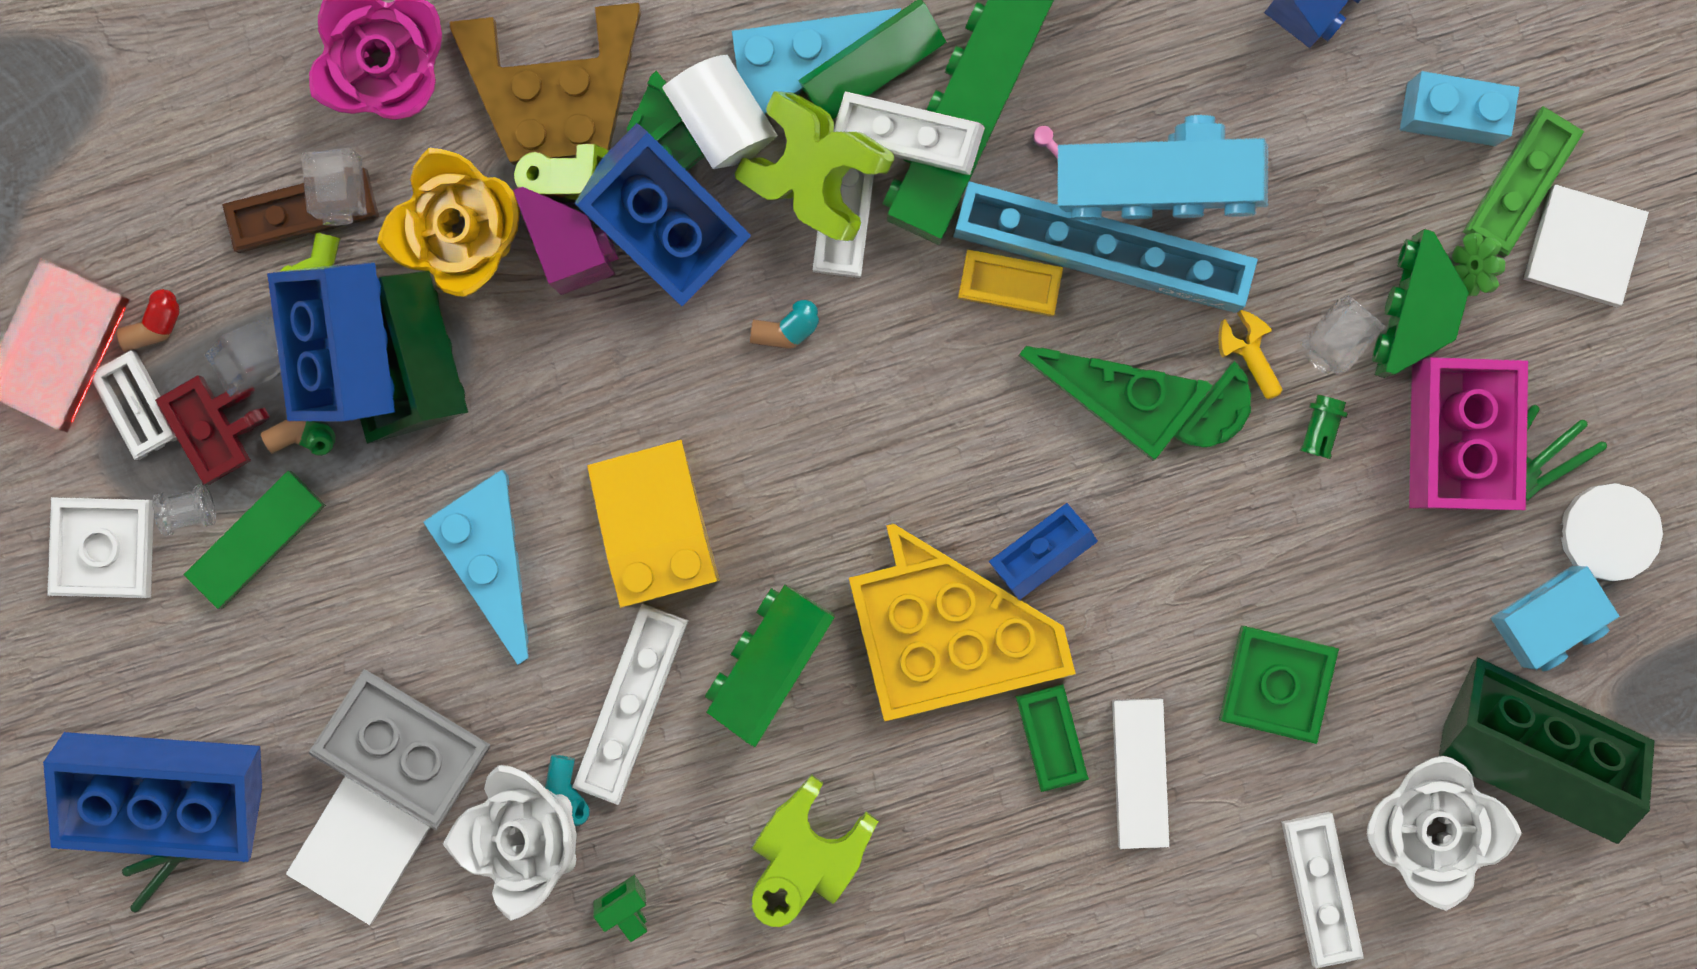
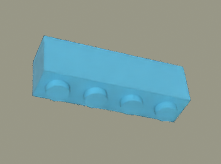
(1163, 177)

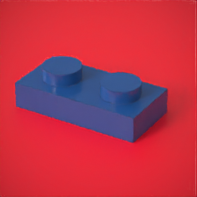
(1043, 551)

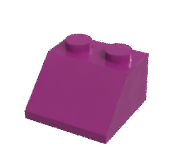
(566, 242)

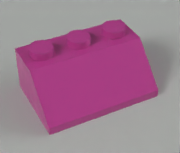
(1468, 434)

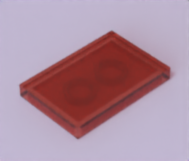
(56, 344)

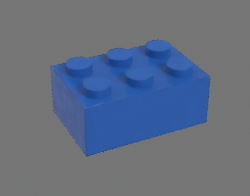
(331, 342)

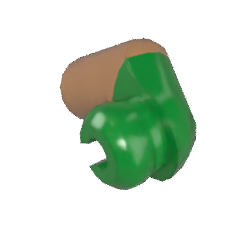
(310, 434)

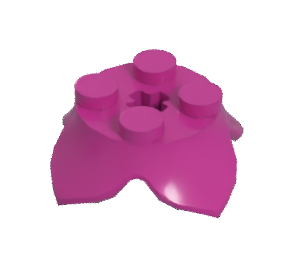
(352, 33)

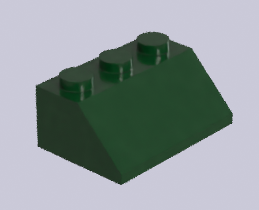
(418, 360)

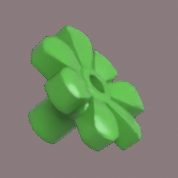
(1479, 263)

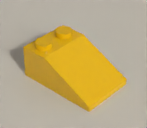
(652, 524)

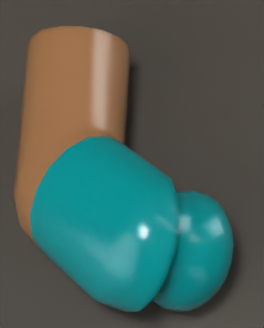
(790, 330)

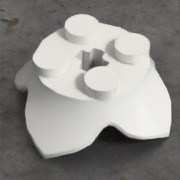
(1476, 834)
(516, 838)

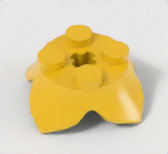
(421, 232)

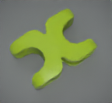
(814, 166)

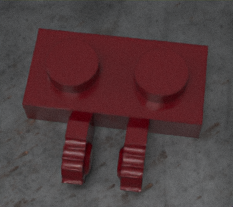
(205, 430)

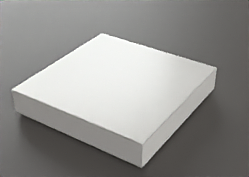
(1585, 245)
(100, 547)

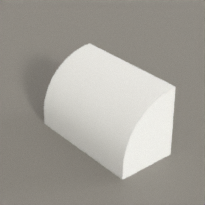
(720, 112)

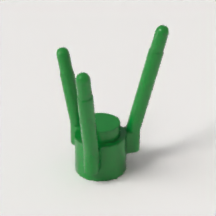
(1533, 466)

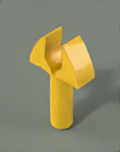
(1251, 351)

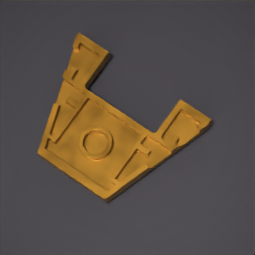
(552, 103)

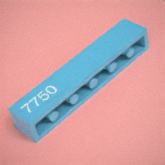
(1105, 248)

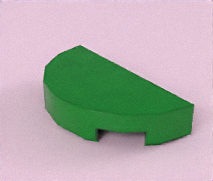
(1220, 412)

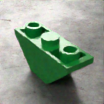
(1423, 308)

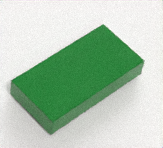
(1051, 737)

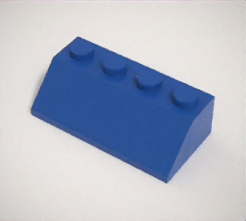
(153, 796)

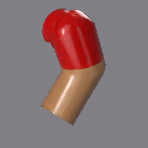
(156, 323)

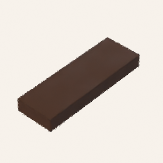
(281, 217)

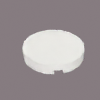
(1612, 531)

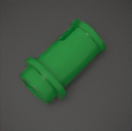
(1323, 426)

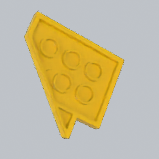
(948, 633)

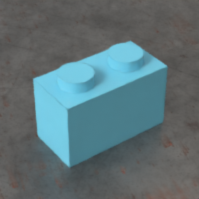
(1459, 108)
(1556, 618)

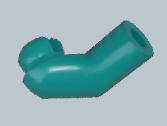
(559, 782)

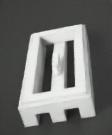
(145, 383)

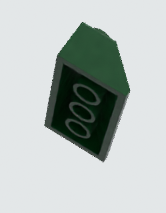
(1550, 751)

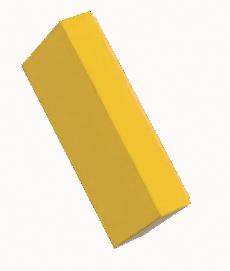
(1010, 283)

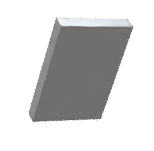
(399, 749)

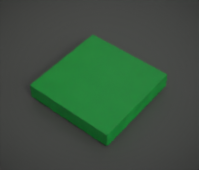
(1278, 684)

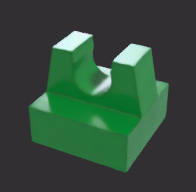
(622, 908)

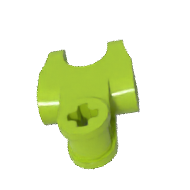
(803, 859)

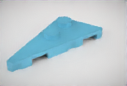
(480, 545)

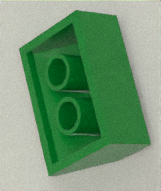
(768, 663)

